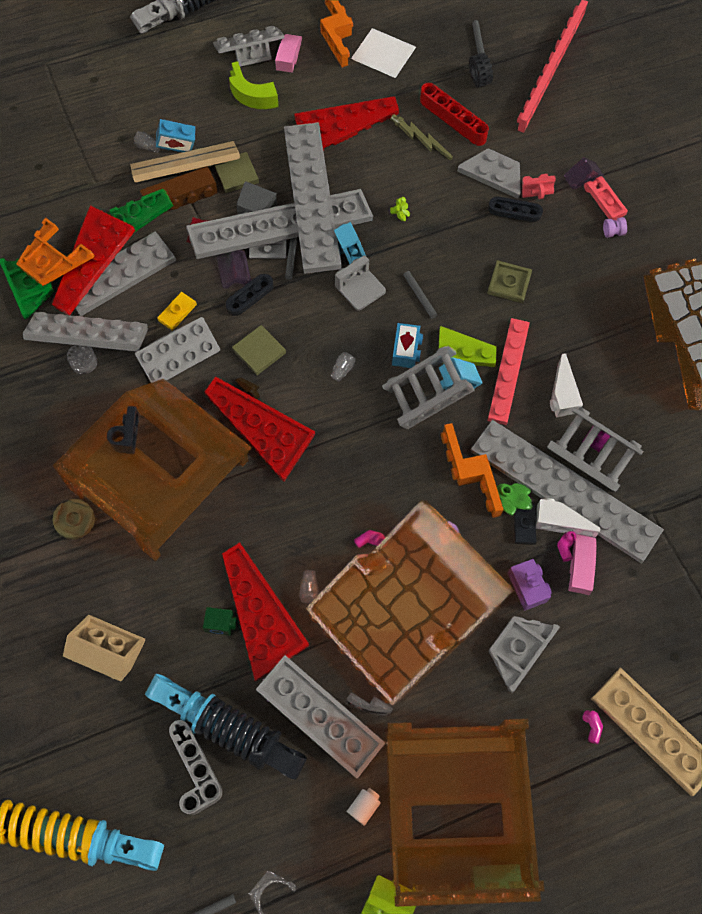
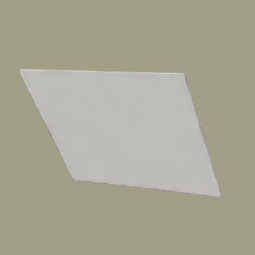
(383, 53)

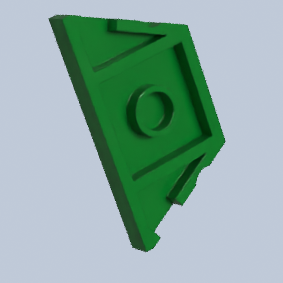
(26, 290)

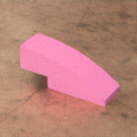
(288, 53)
(583, 565)

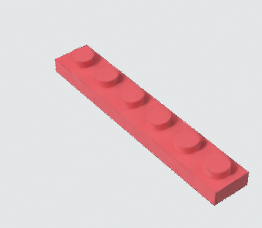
(508, 371)

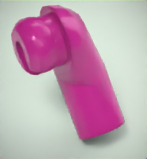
(370, 537)
(565, 544)
(595, 724)

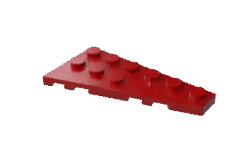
(347, 120)
(105, 238)
(268, 431)
(263, 619)

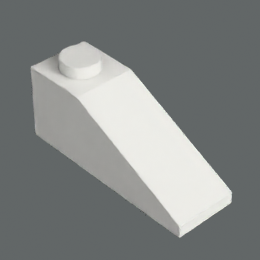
(565, 391)
(560, 518)

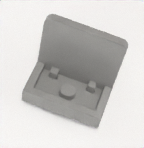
(358, 284)

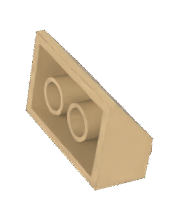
(103, 647)

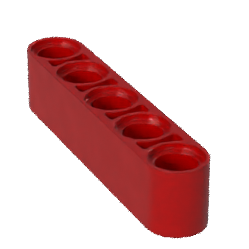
(454, 114)

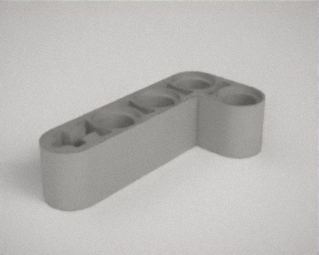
(191, 764)

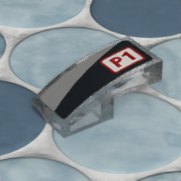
(375, 707)

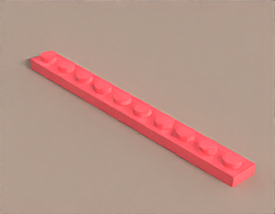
(549, 69)

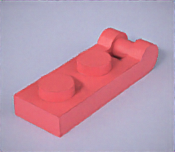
(605, 198)

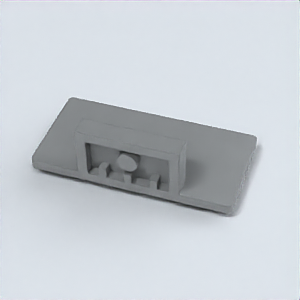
(250, 47)
(177, 350)

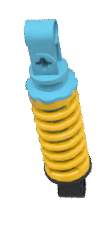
(73, 838)

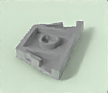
(494, 171)
(519, 648)

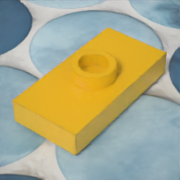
(177, 311)

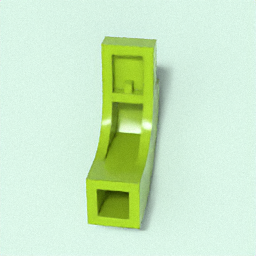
(252, 95)

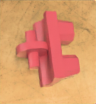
(538, 186)

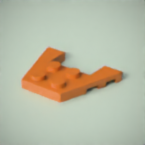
(44, 261)

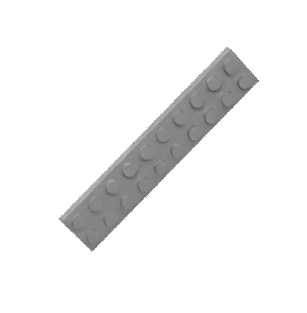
(312, 198)
(269, 225)
(553, 480)

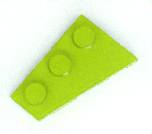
(468, 348)

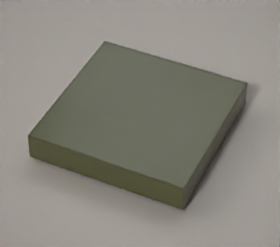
(236, 172)
(509, 281)
(259, 350)

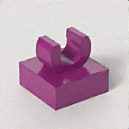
(599, 441)

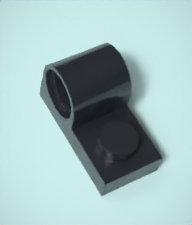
(127, 431)

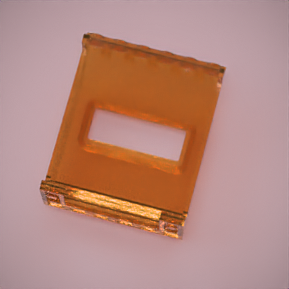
(136, 488)
(452, 769)

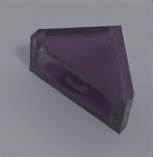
(582, 172)

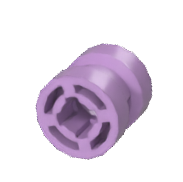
(615, 227)

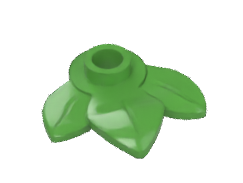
(515, 497)

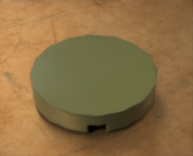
(73, 519)

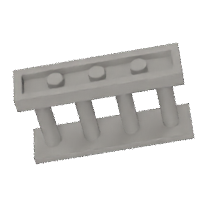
(442, 398)
(594, 468)

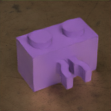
(529, 584)

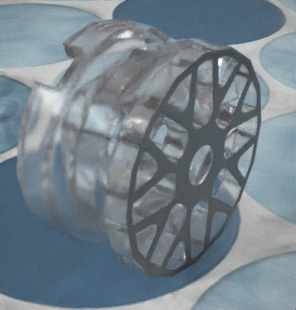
(82, 359)

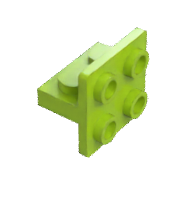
(382, 899)

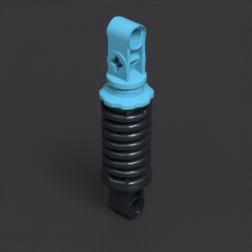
(226, 728)

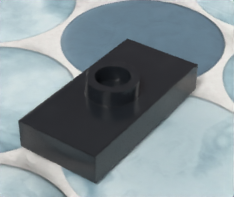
(525, 526)

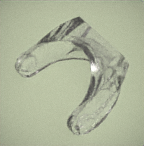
(265, 881)

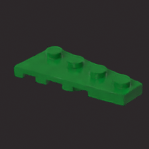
(144, 210)

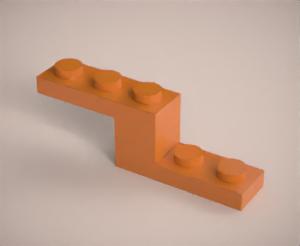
(335, 29)
(472, 470)

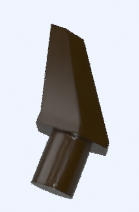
(249, 387)

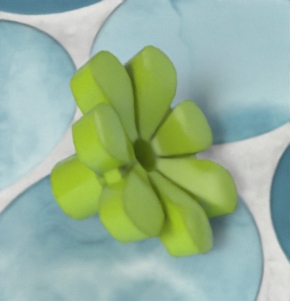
(400, 209)

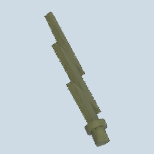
(428, 142)

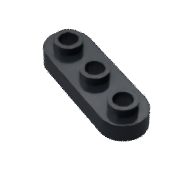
(508, 207)
(253, 288)

